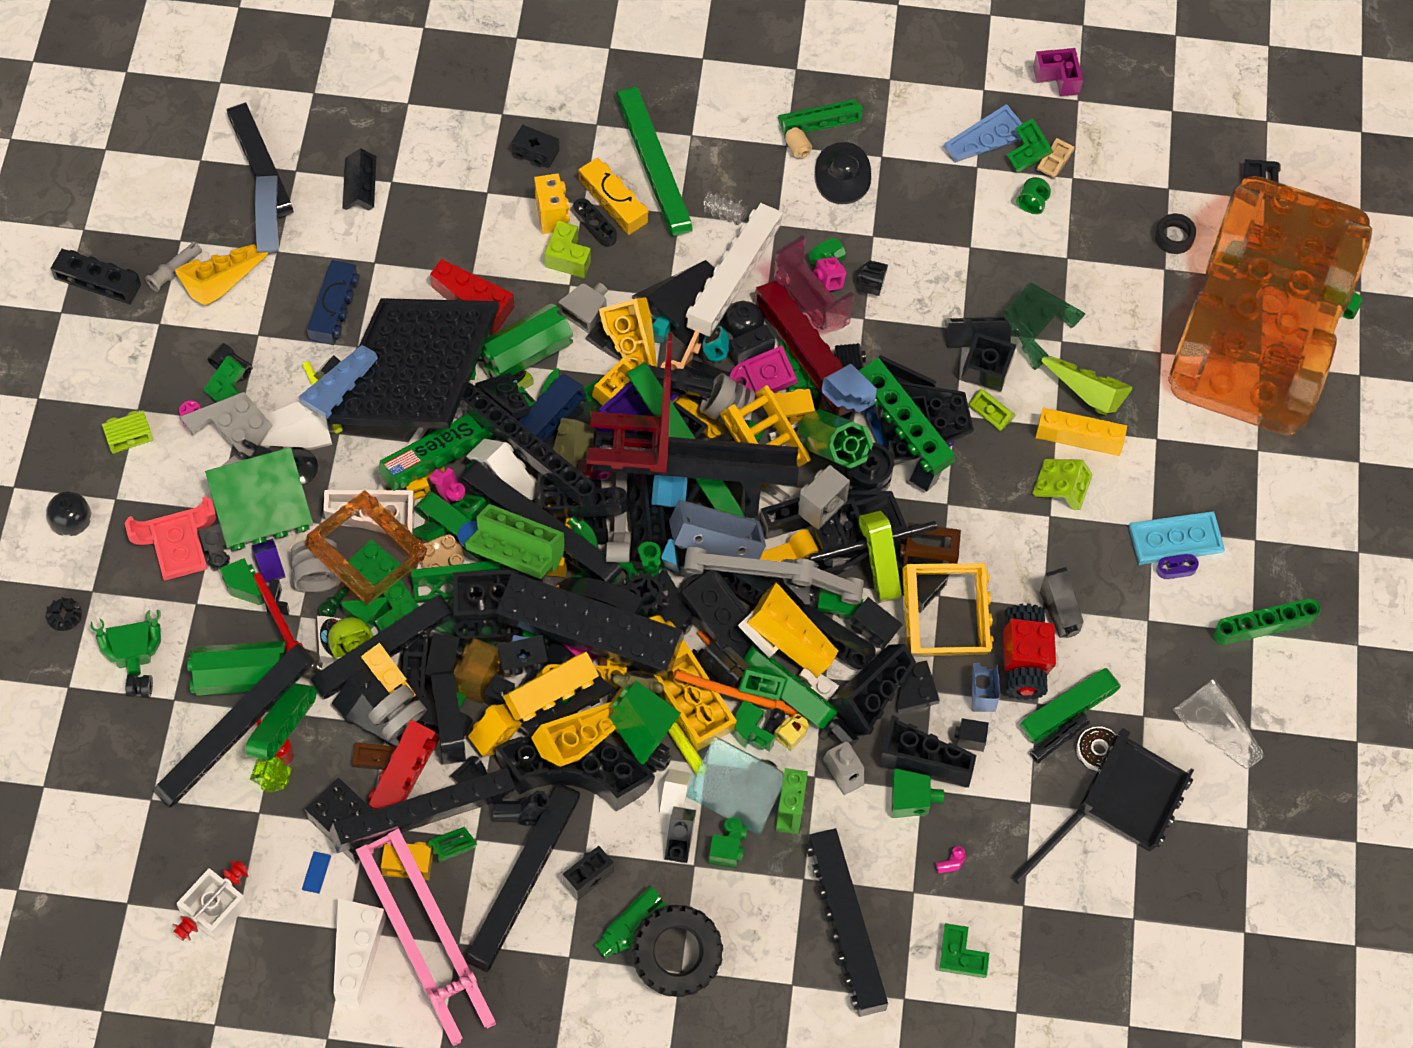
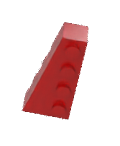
(460, 284)
(405, 766)

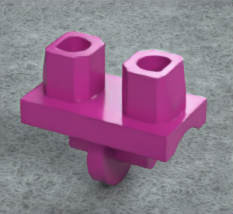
(447, 485)

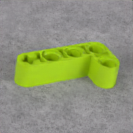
(882, 555)

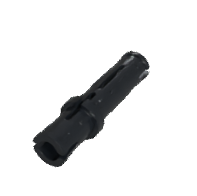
(1067, 732)

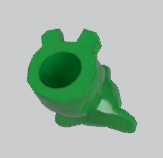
(650, 556)

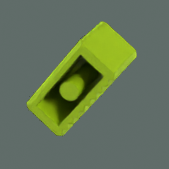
(127, 431)

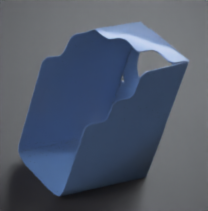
(849, 389)
(985, 704)

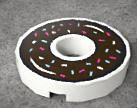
(1087, 740)

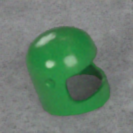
(1034, 188)

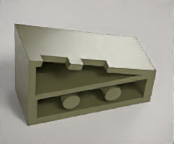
(574, 440)

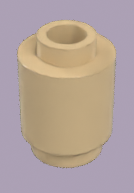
(798, 143)

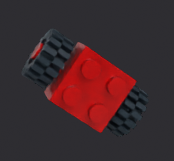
(1028, 651)

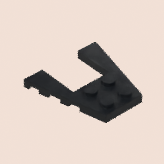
(589, 696)

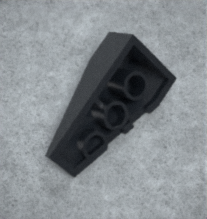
(359, 698)

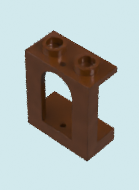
(950, 554)

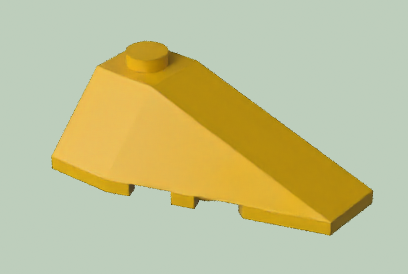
(215, 277)

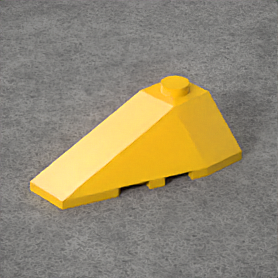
(631, 330)
(574, 735)

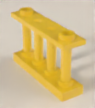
(742, 433)

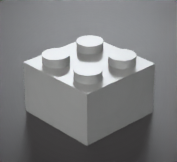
(823, 497)

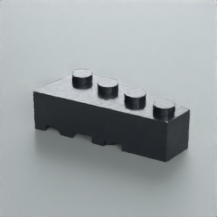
(925, 754)

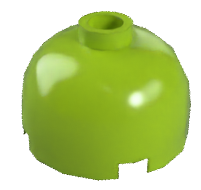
(350, 633)

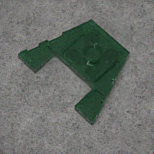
(1032, 313)

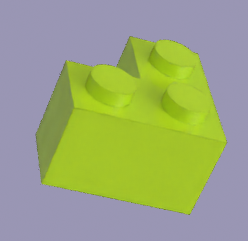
(565, 254)

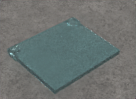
(737, 785)

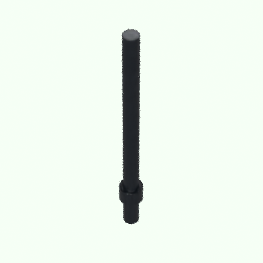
(913, 530)
(1048, 846)

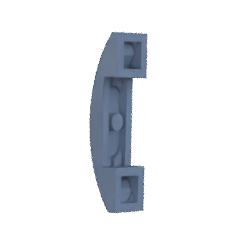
(266, 214)

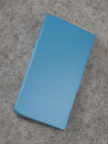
(670, 557)

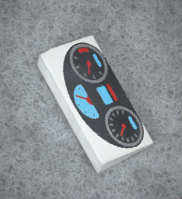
(324, 625)

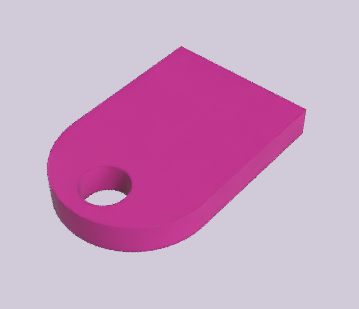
(766, 369)

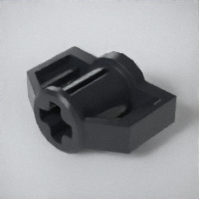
(872, 277)

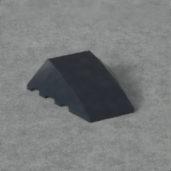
(676, 294)

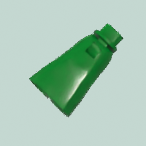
(621, 931)

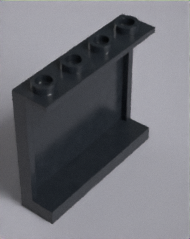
(1135, 792)

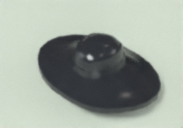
(843, 173)

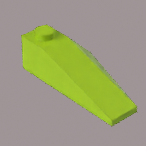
(1099, 392)

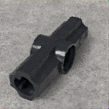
(685, 383)

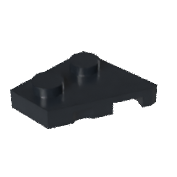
(918, 689)

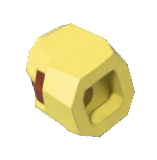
(792, 731)

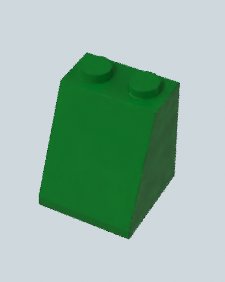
(642, 719)

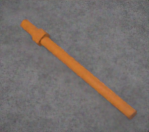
(733, 692)

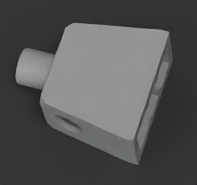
(583, 305)
(842, 765)

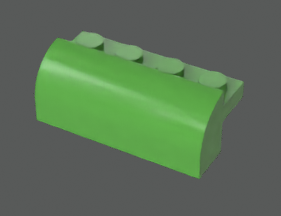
(517, 542)

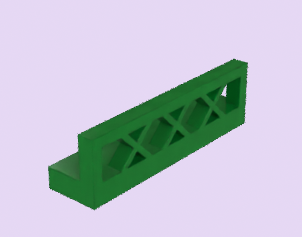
(822, 117)
(443, 575)

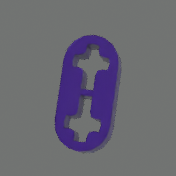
(1177, 566)

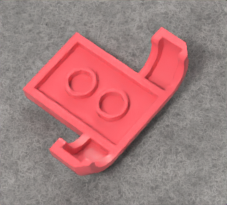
(175, 538)

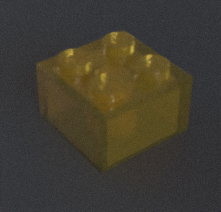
(477, 669)

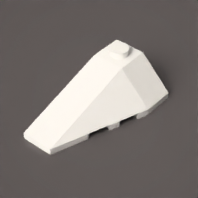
(297, 427)

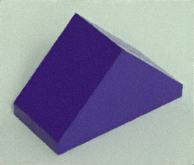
(269, 560)

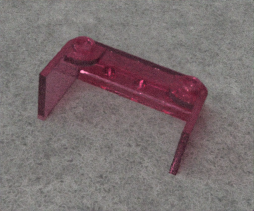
(808, 290)

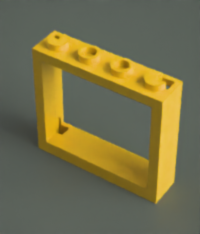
(983, 599)

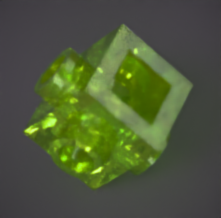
(271, 774)

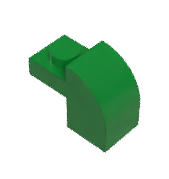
(747, 727)

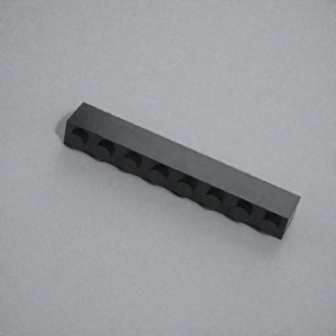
(422, 810)
(847, 923)

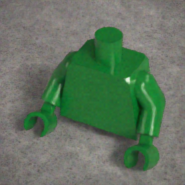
(130, 643)

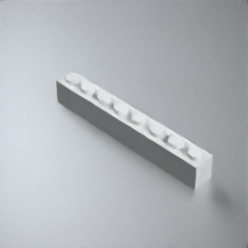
(734, 269)

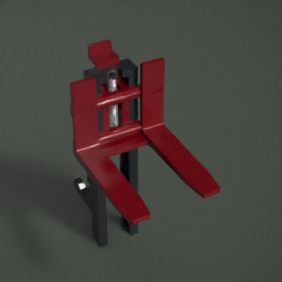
(686, 457)

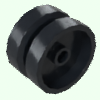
(874, 473)

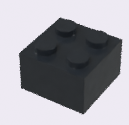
(988, 361)

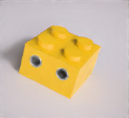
(551, 202)

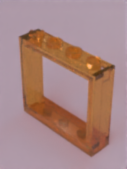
(342, 568)

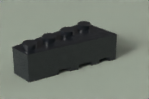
(870, 690)

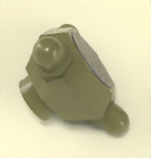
(645, 678)

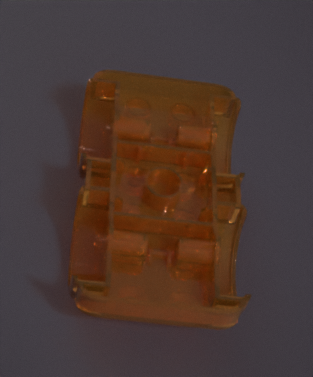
(1271, 305)

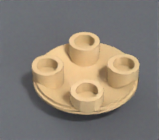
(443, 552)

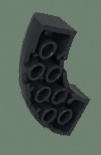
(603, 771)

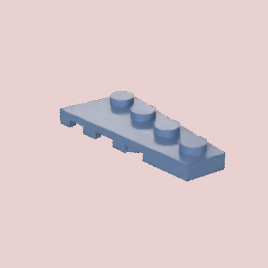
(986, 135)
(332, 386)

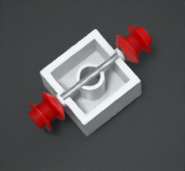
(212, 903)

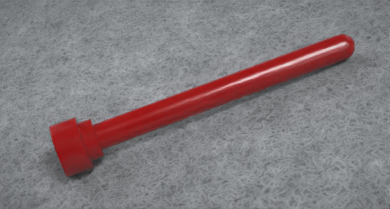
(275, 611)

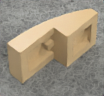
(1055, 161)

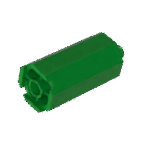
(526, 342)
(835, 438)
(231, 666)

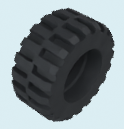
(709, 950)

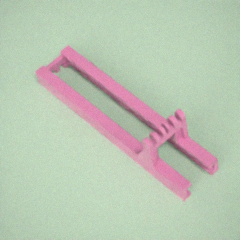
(467, 979)

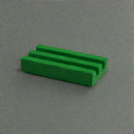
(442, 850)

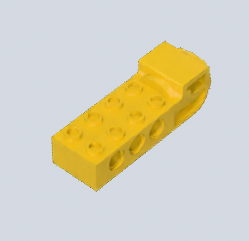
(701, 709)

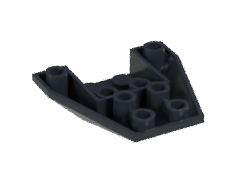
(943, 408)

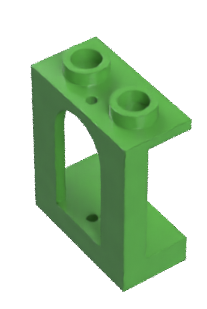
(791, 801)

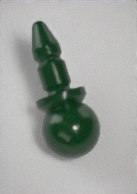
(329, 607)

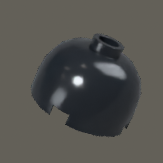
(742, 318)
(68, 513)

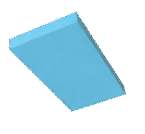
(1175, 536)

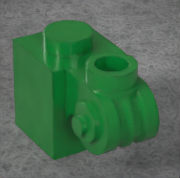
(726, 849)

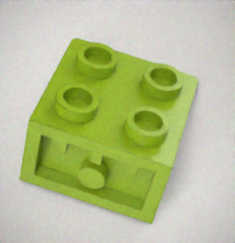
(1064, 479)

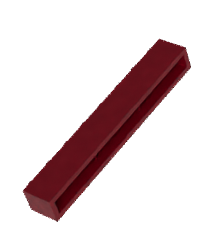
(798, 335)

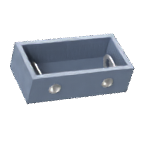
(716, 531)

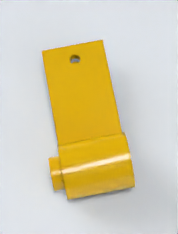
(799, 546)

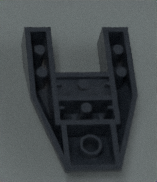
(839, 529)

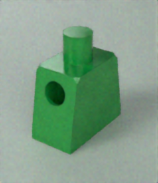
(913, 794)

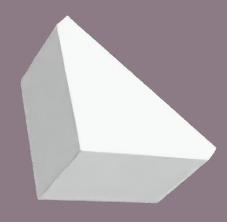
(675, 790)

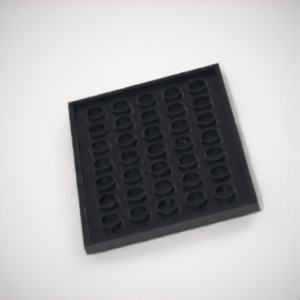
(422, 362)

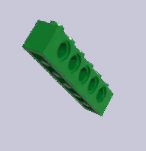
(934, 462)

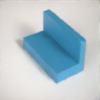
(668, 490)

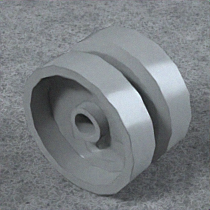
(397, 711)

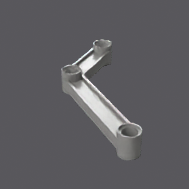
(619, 540)
(801, 572)

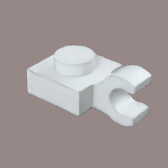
(821, 685)

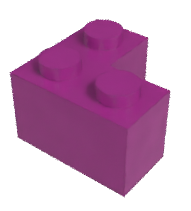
(1059, 66)

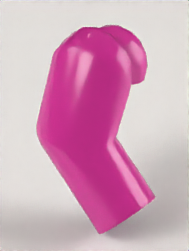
(955, 861)

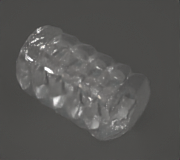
(724, 208)

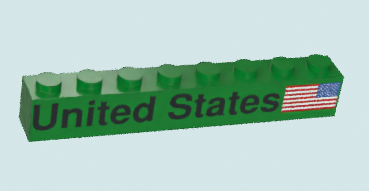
(436, 450)

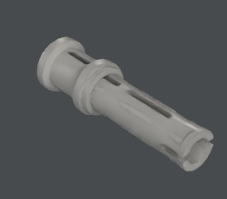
(166, 271)

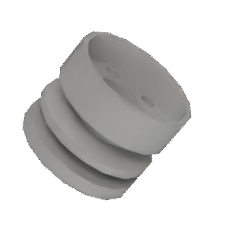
(724, 395)
(309, 572)

